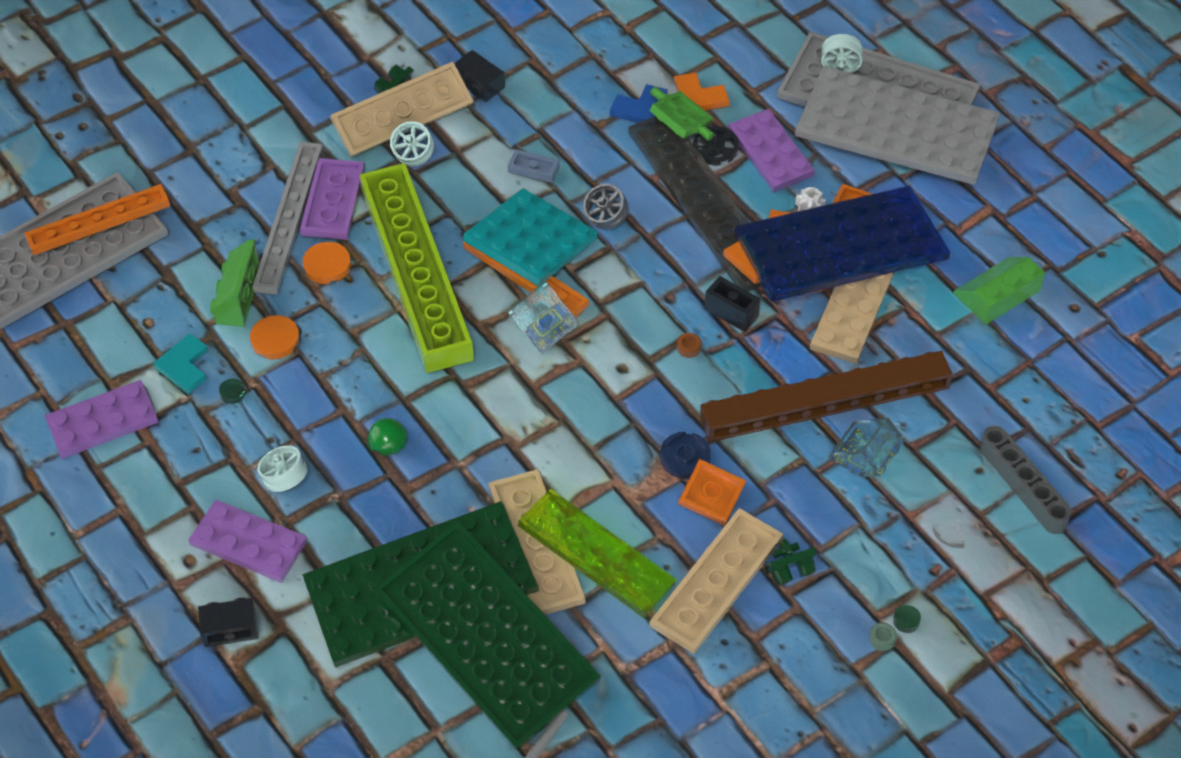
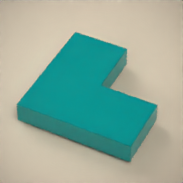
(178, 363)

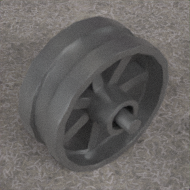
(606, 206)

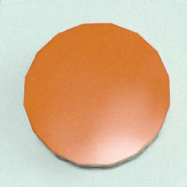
(326, 262)
(274, 337)

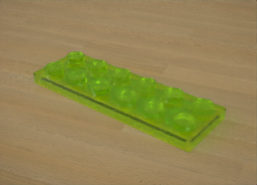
(597, 553)

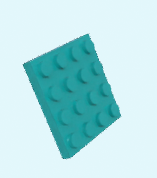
(530, 236)

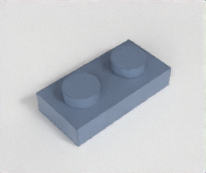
(533, 166)

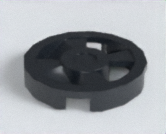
(716, 146)

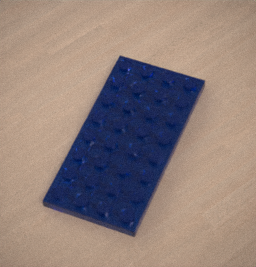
(841, 243)

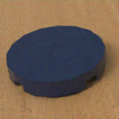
(682, 452)

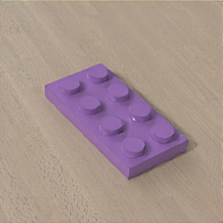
(771, 150)
(332, 199)
(101, 419)
(248, 541)

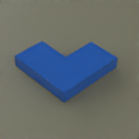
(635, 109)

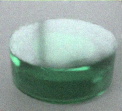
(232, 391)
(906, 619)

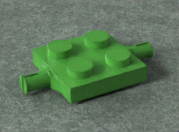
(681, 114)

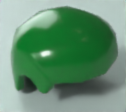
(387, 436)

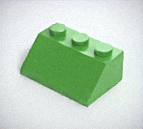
(236, 286)
(1001, 287)

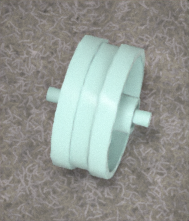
(841, 48)
(411, 143)
(282, 468)

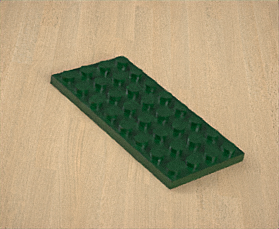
(357, 618)
(488, 635)

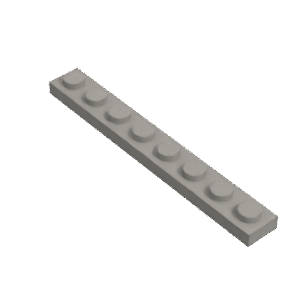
(287, 219)

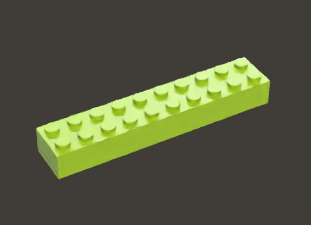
(416, 268)

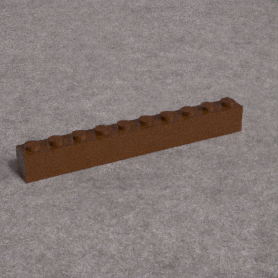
(825, 396)

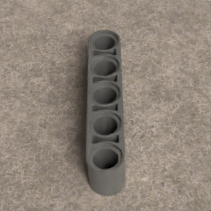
(1027, 490)

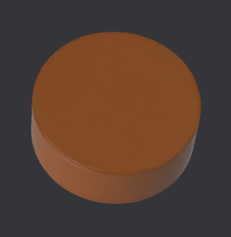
(689, 345)

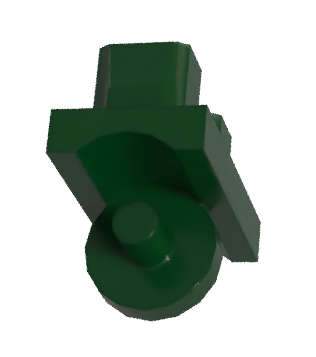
(398, 77)
(780, 567)

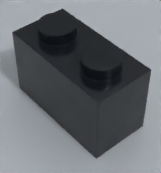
(480, 75)
(732, 303)
(228, 622)

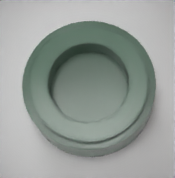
(882, 636)

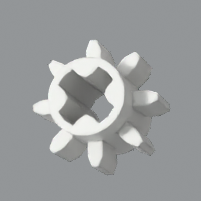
(809, 198)

